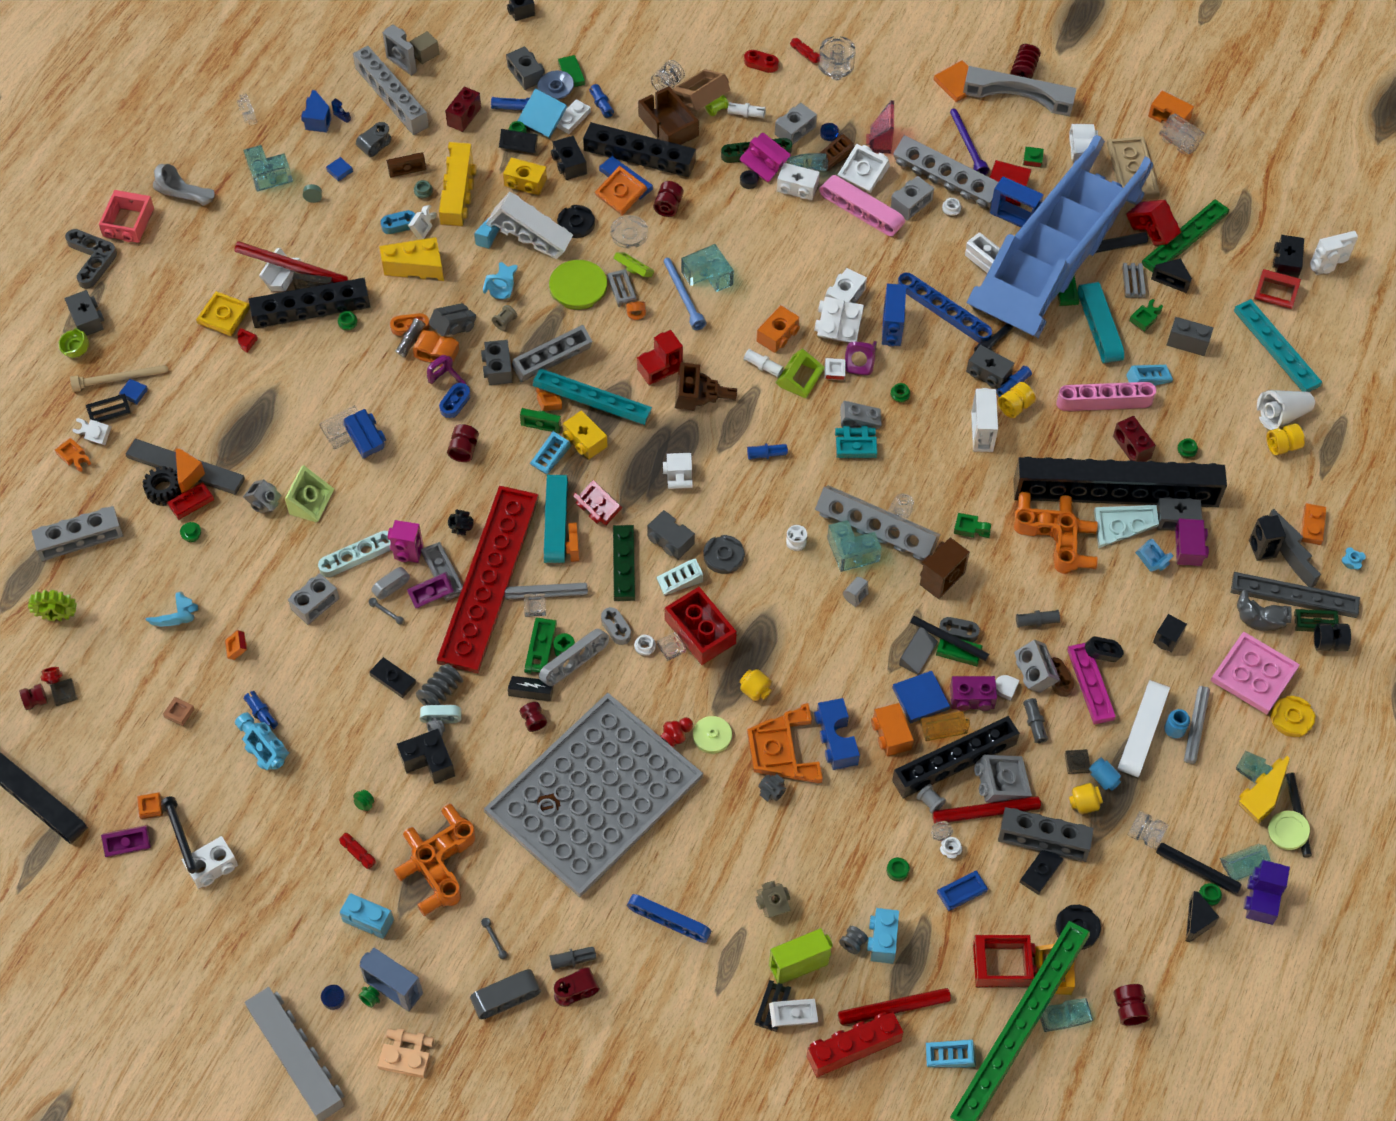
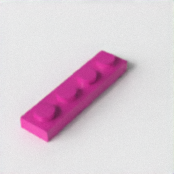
(1091, 684)

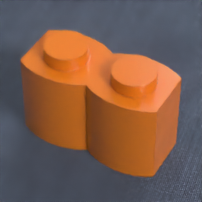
(431, 346)

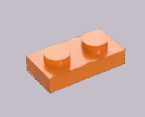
(1313, 524)

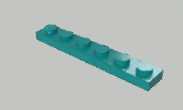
(1277, 346)
(592, 396)

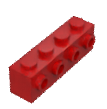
(854, 1044)

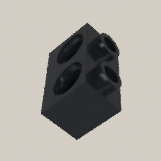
(1267, 537)

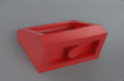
(1280, 279)

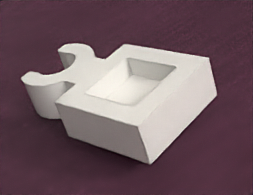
(421, 223)
(94, 431)

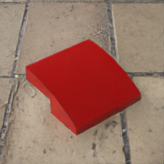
(1013, 172)

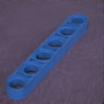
(947, 304)

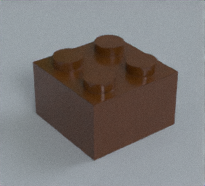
(944, 567)

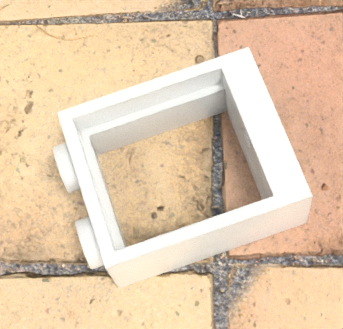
(984, 420)

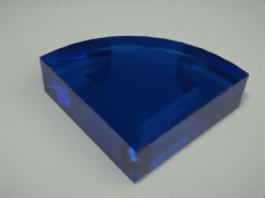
(339, 111)

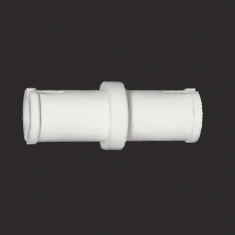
(746, 110)
(763, 363)

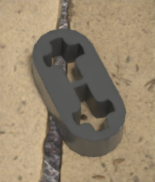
(960, 627)

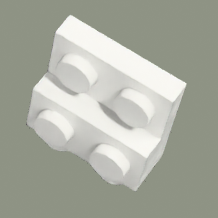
(864, 168)
(1332, 251)
(839, 320)

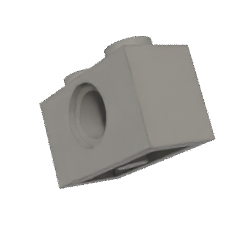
(795, 123)
(912, 197)

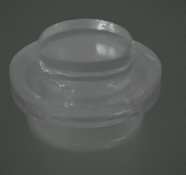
(941, 831)

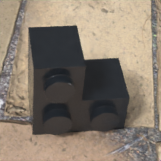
(427, 751)

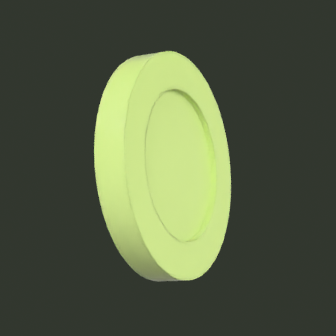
(712, 734)
(1289, 830)

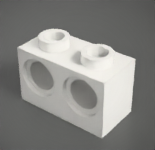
(207, 857)

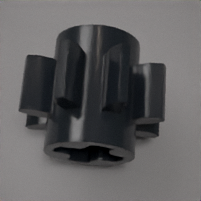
(460, 522)

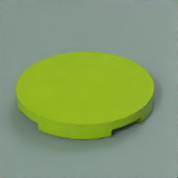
(578, 284)

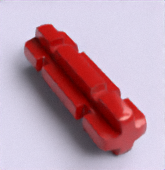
(804, 50)
(357, 850)

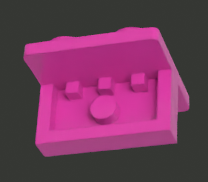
(764, 157)

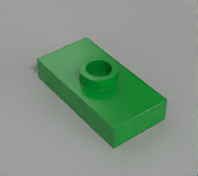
(540, 420)

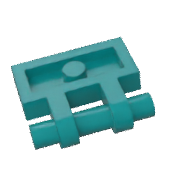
(856, 446)

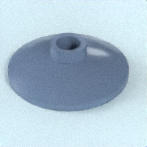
(556, 84)

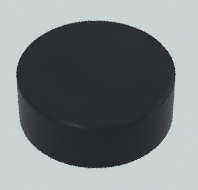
(749, 179)

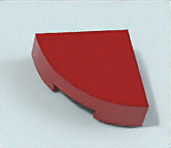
(246, 339)

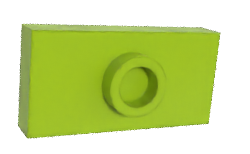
(633, 265)

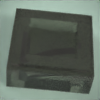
(63, 692)

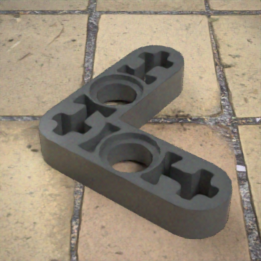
(97, 255)

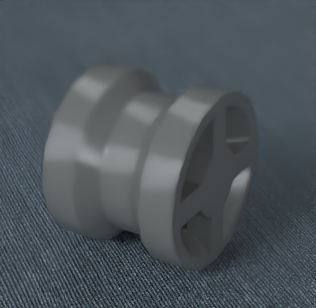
(853, 940)

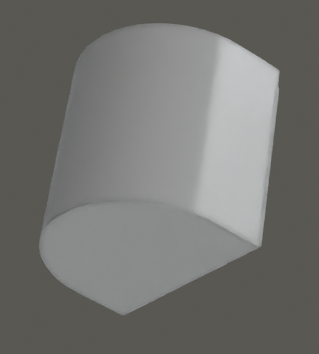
(856, 591)

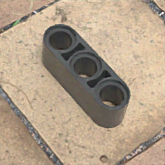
(505, 994)

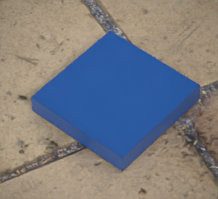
(920, 697)

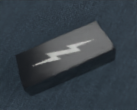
(529, 688)

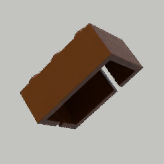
(671, 119)

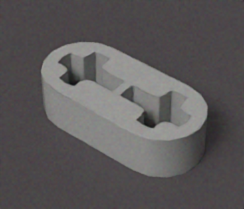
(390, 583)
(619, 624)

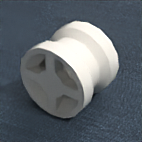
(793, 533)

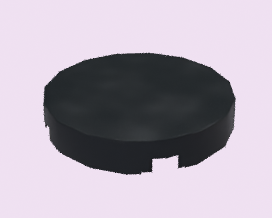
(577, 220)
(1081, 916)

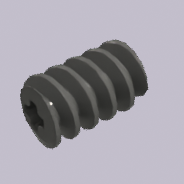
(438, 685)

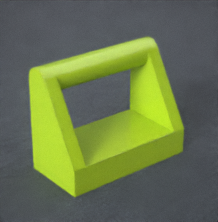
(786, 378)

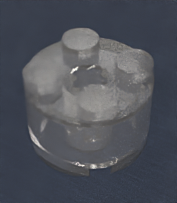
(836, 57)

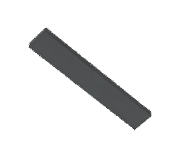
(158, 456)
(1295, 594)

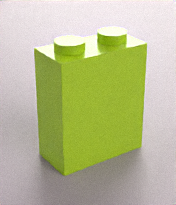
(800, 956)

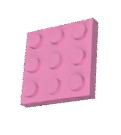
(1255, 673)

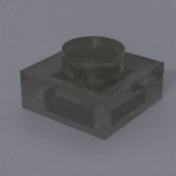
(1077, 761)

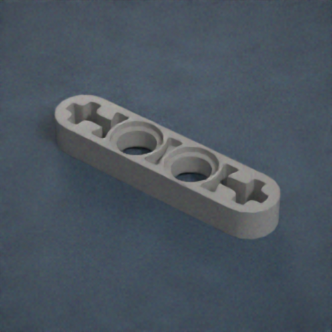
(593, 644)

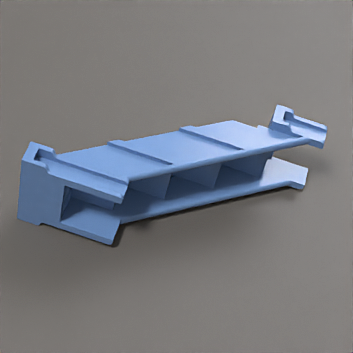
(1055, 243)

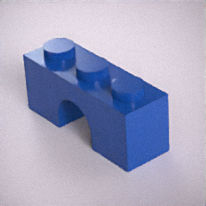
(840, 751)

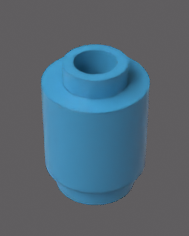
(1177, 723)
(1105, 774)

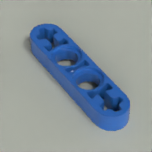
(669, 918)

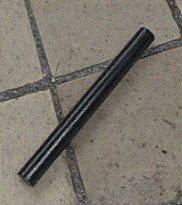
(950, 638)
(1296, 804)

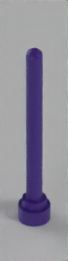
(979, 165)

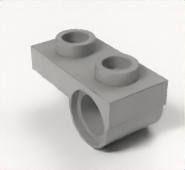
(858, 414)

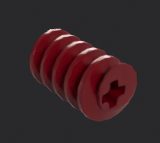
(1026, 61)

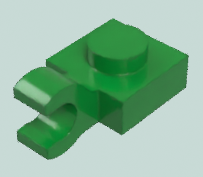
(968, 525)

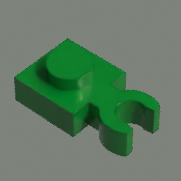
(1144, 316)

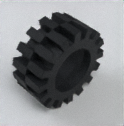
(157, 477)

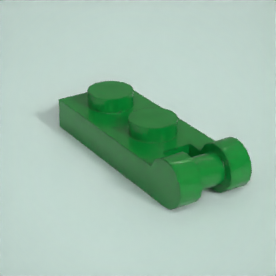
(540, 644)

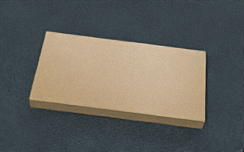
(1126, 159)

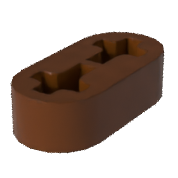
(1065, 677)

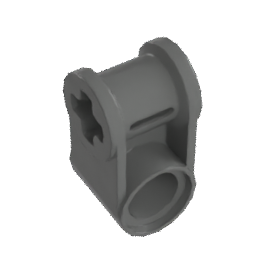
(373, 141)

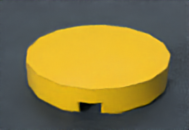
(1292, 716)

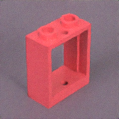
(127, 201)

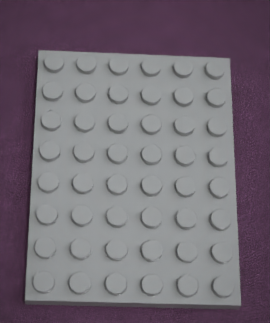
(611, 788)

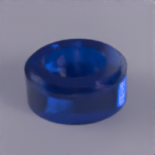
(829, 131)
(332, 997)

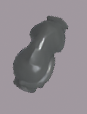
(1261, 618)

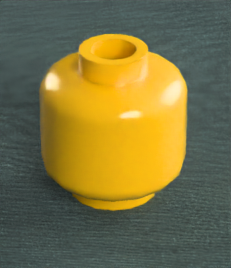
(755, 685)
(1086, 798)

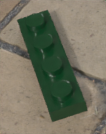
(623, 563)

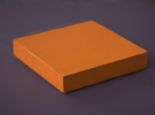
(953, 80)
(620, 190)

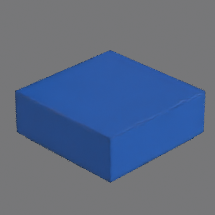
(339, 169)
(134, 391)

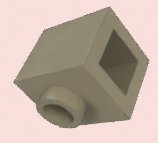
(425, 47)

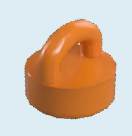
(636, 306)

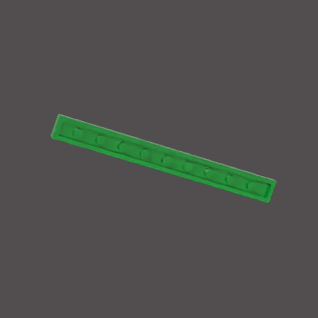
(1021, 1024)

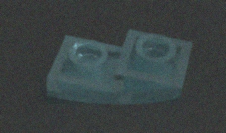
(813, 161)
(1253, 766)
(1066, 1015)

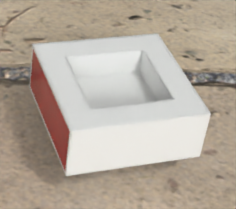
(834, 369)

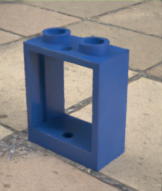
(1018, 192)
(893, 314)

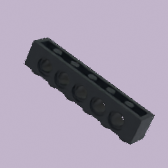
(639, 149)
(309, 302)
(955, 756)

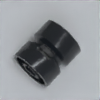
(1333, 637)

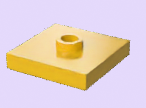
(223, 313)

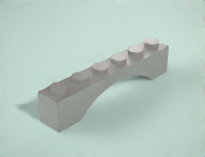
(1054, 97)

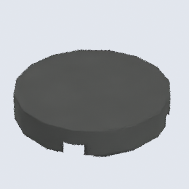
(723, 554)

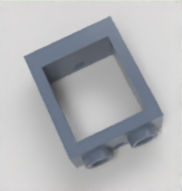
(391, 979)

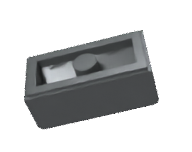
(918, 651)

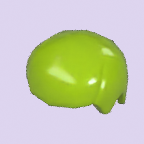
(73, 343)

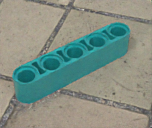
(1101, 322)
(555, 519)

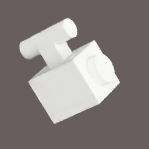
(678, 470)

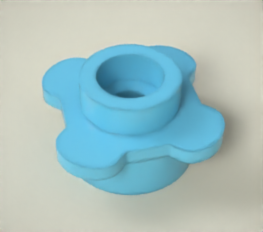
(1352, 563)

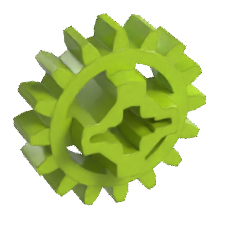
(52, 605)

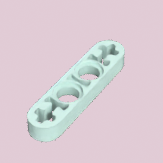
(355, 551)

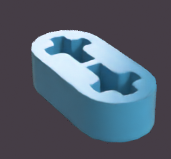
(398, 222)

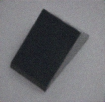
(1173, 275)
(1200, 917)

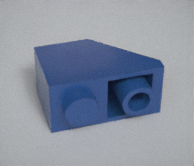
(317, 113)

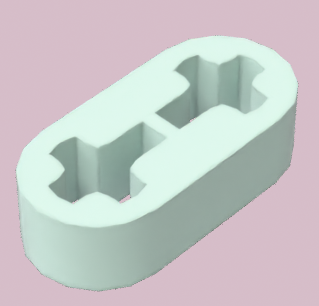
(445, 713)

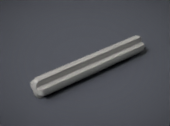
(552, 590)
(1196, 725)

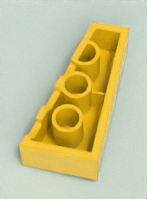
(457, 184)

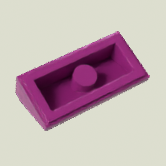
(430, 590)
(126, 840)

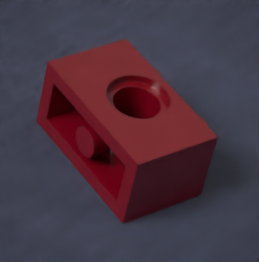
(463, 109)

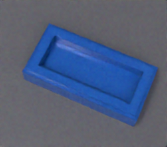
(962, 890)

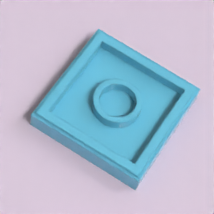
(542, 113)

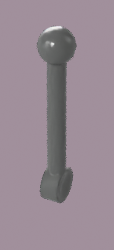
(373, 603)
(486, 924)

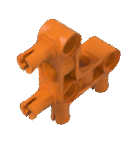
(1051, 524)
(439, 848)

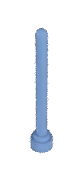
(696, 320)

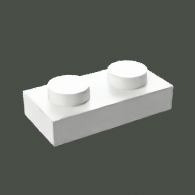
(573, 116)
(793, 1012)

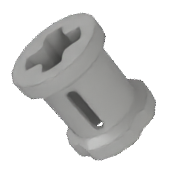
(931, 798)

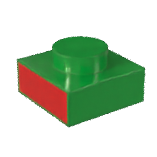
(1033, 157)

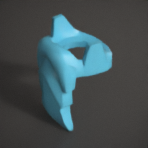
(502, 283)
(184, 608)

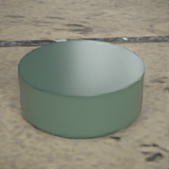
(312, 193)

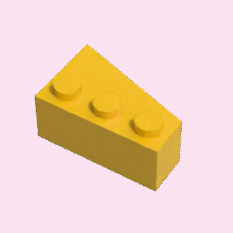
(412, 259)

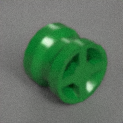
(564, 639)

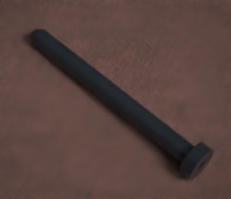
(169, 804)

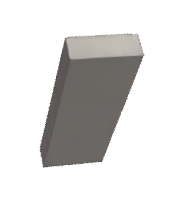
(439, 563)

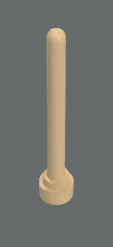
(79, 383)

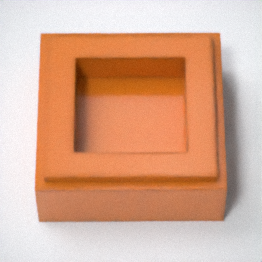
(150, 805)

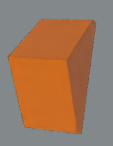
(188, 470)

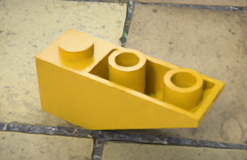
(1264, 795)

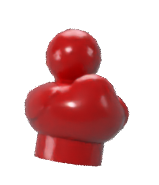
(674, 731)

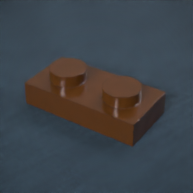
(406, 164)

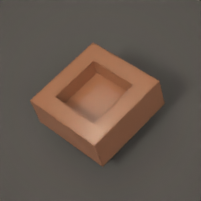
(178, 711)

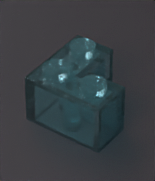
(267, 171)
(709, 265)
(851, 550)

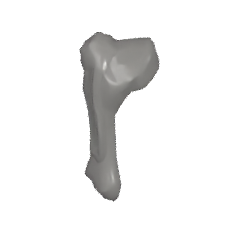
(170, 183)

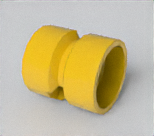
(1017, 399)
(1289, 438)

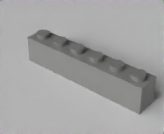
(294, 1054)

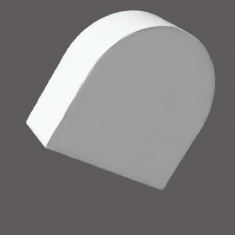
(1006, 686)

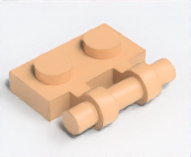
(405, 1060)

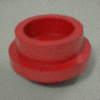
(51, 675)

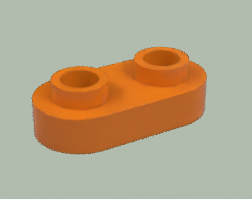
(405, 321)

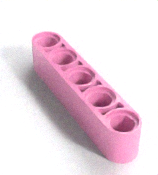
(862, 205)
(1106, 396)

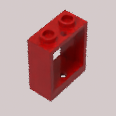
(984, 942)

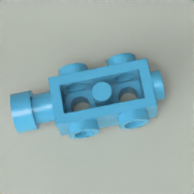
(262, 742)

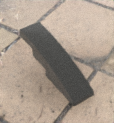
(1296, 554)

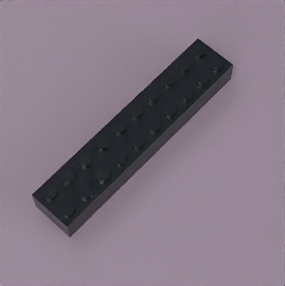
(1118, 481)

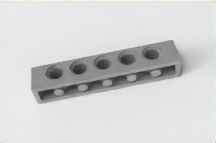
(390, 90)
(910, 147)
(927, 538)

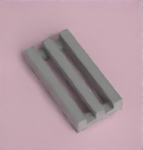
(1133, 269)
(632, 298)

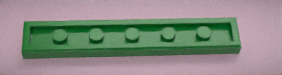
(1189, 234)

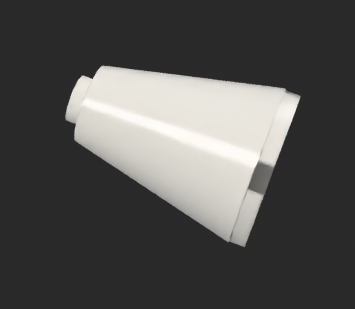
(1283, 407)

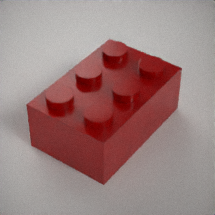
(700, 625)

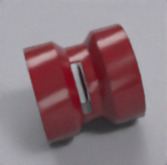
(33, 696)
(532, 714)

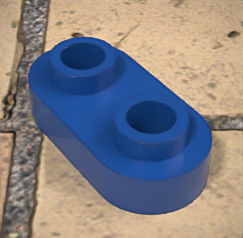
(453, 401)

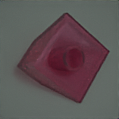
(882, 131)

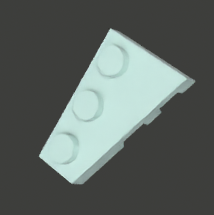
(1123, 522)

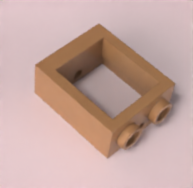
(702, 89)

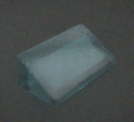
(1243, 862)

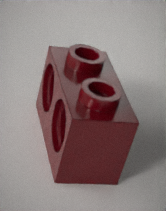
(1134, 440)

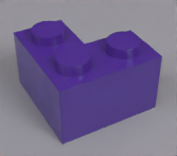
(1266, 889)

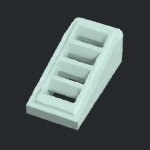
(685, 568)

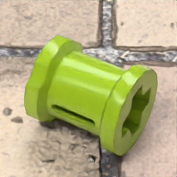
(717, 105)

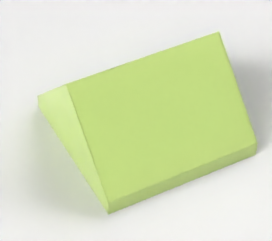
(308, 495)

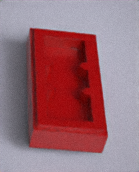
(190, 501)

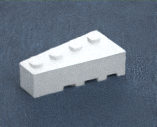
(529, 226)

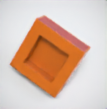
(236, 645)

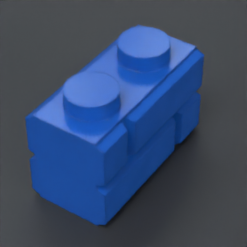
(364, 433)

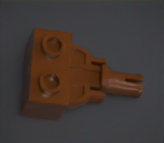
(698, 389)

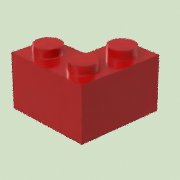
(1156, 219)
(662, 360)

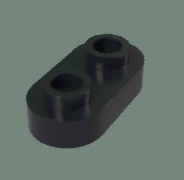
(1104, 649)

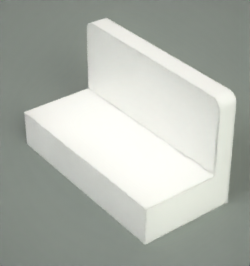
(277, 277)

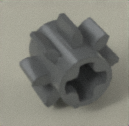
(772, 787)

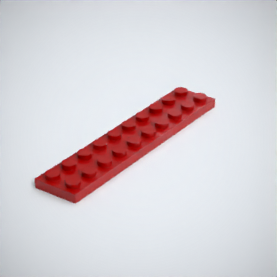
(488, 579)

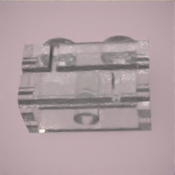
(1181, 134)

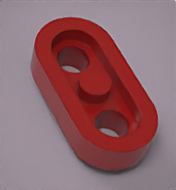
(761, 61)

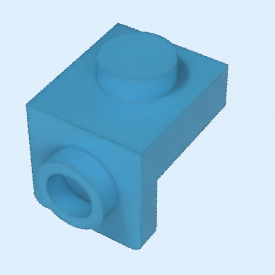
(1153, 556)

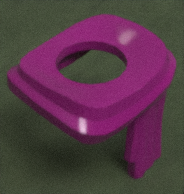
(868, 350)
(447, 366)

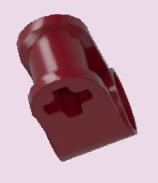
(577, 986)

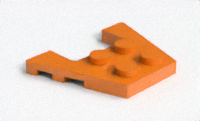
(774, 751)

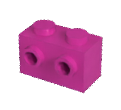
(405, 541)

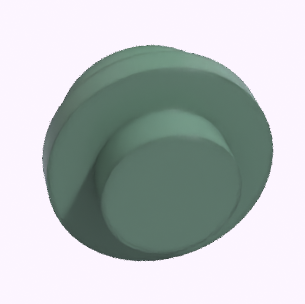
(423, 189)

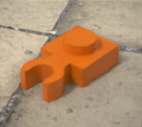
(548, 401)
(71, 453)
(572, 545)

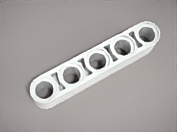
(1143, 728)

